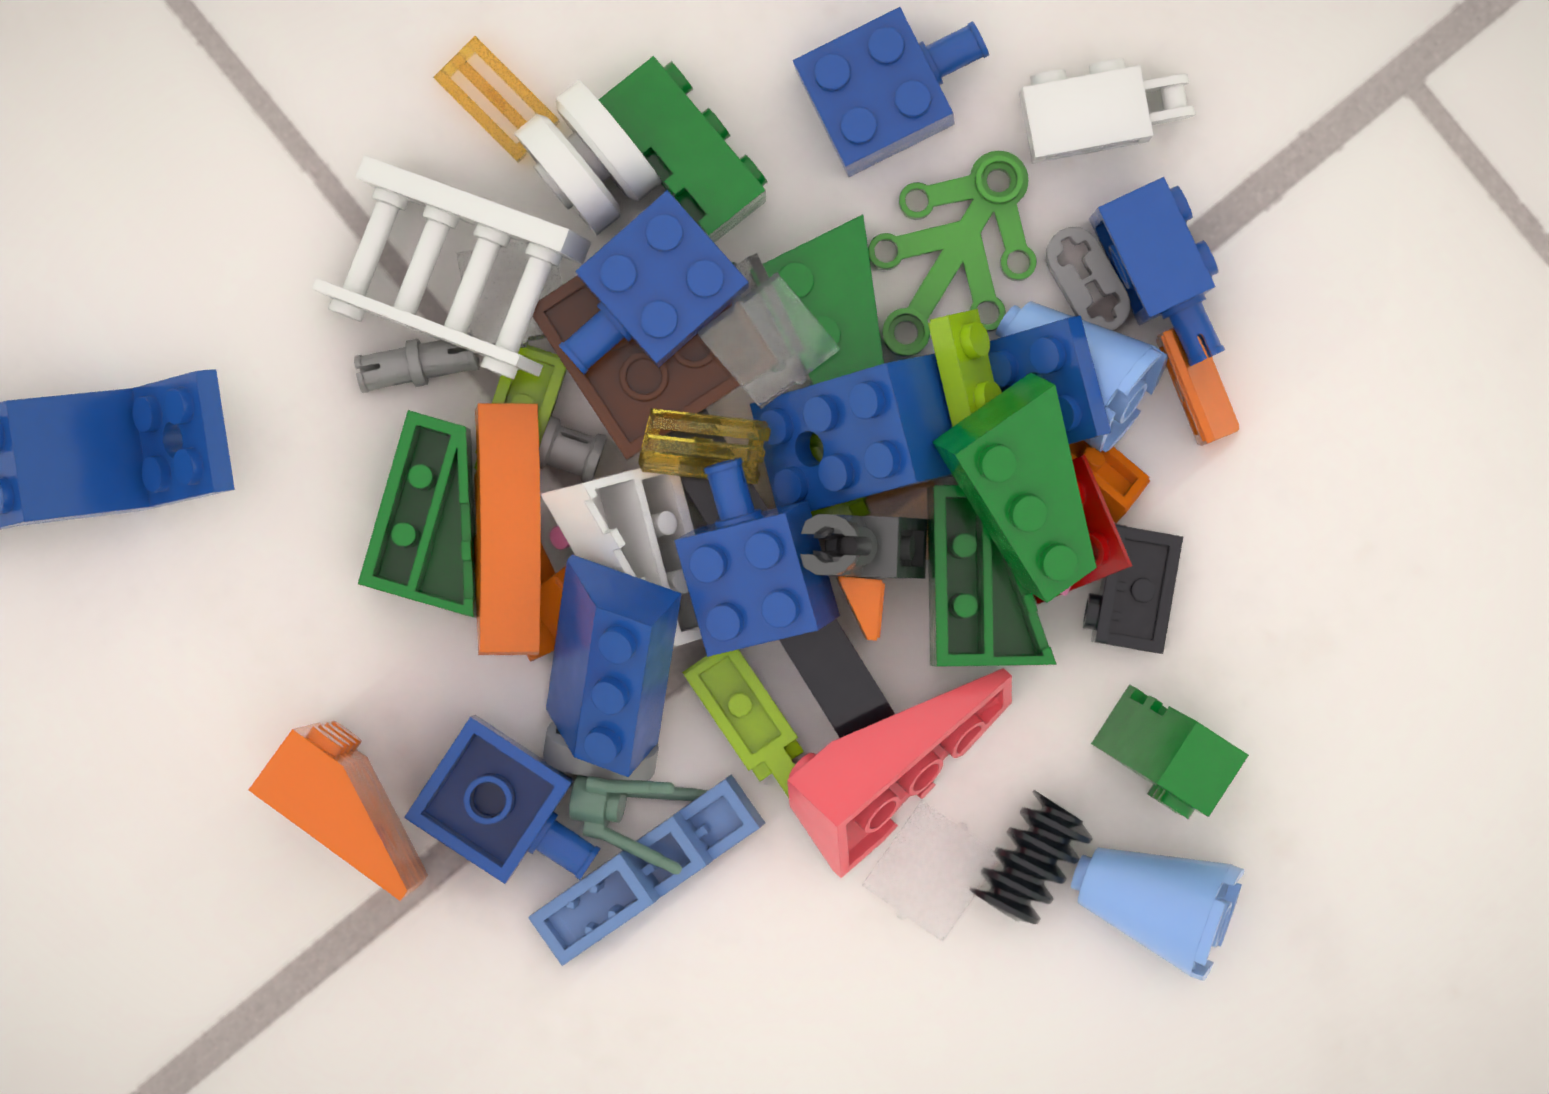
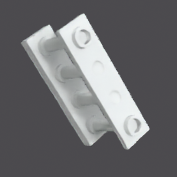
(443, 210)

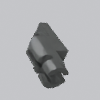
(867, 546)

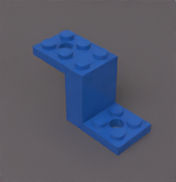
(884, 418)
(112, 450)

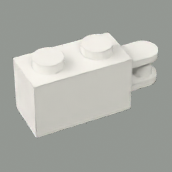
(1096, 109)

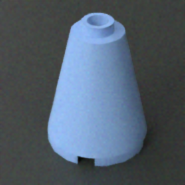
(1121, 363)
(1162, 902)

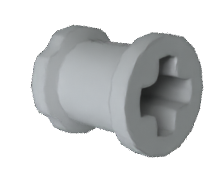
(571, 450)

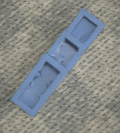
(630, 885)

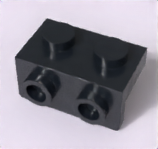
(1137, 601)

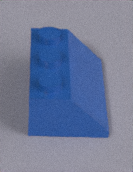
(611, 664)

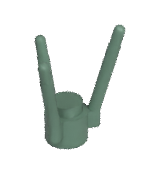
(604, 800)

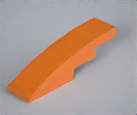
(507, 529)

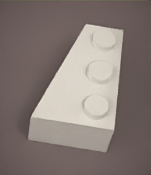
(631, 527)

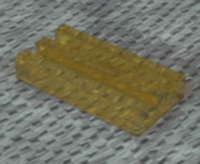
(460, 63)
(694, 466)

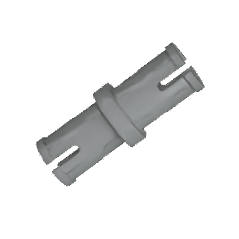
(412, 364)

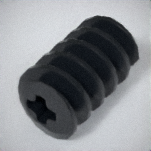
(1033, 860)

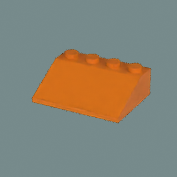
(338, 800)

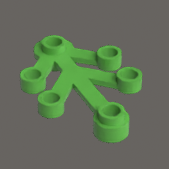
(959, 244)

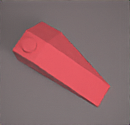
(865, 777)

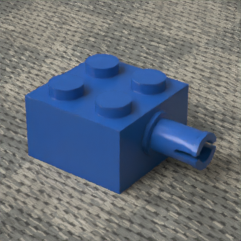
(883, 88)
(1160, 262)
(654, 286)
(750, 571)
(497, 804)

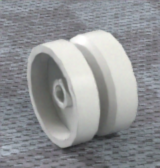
(588, 157)

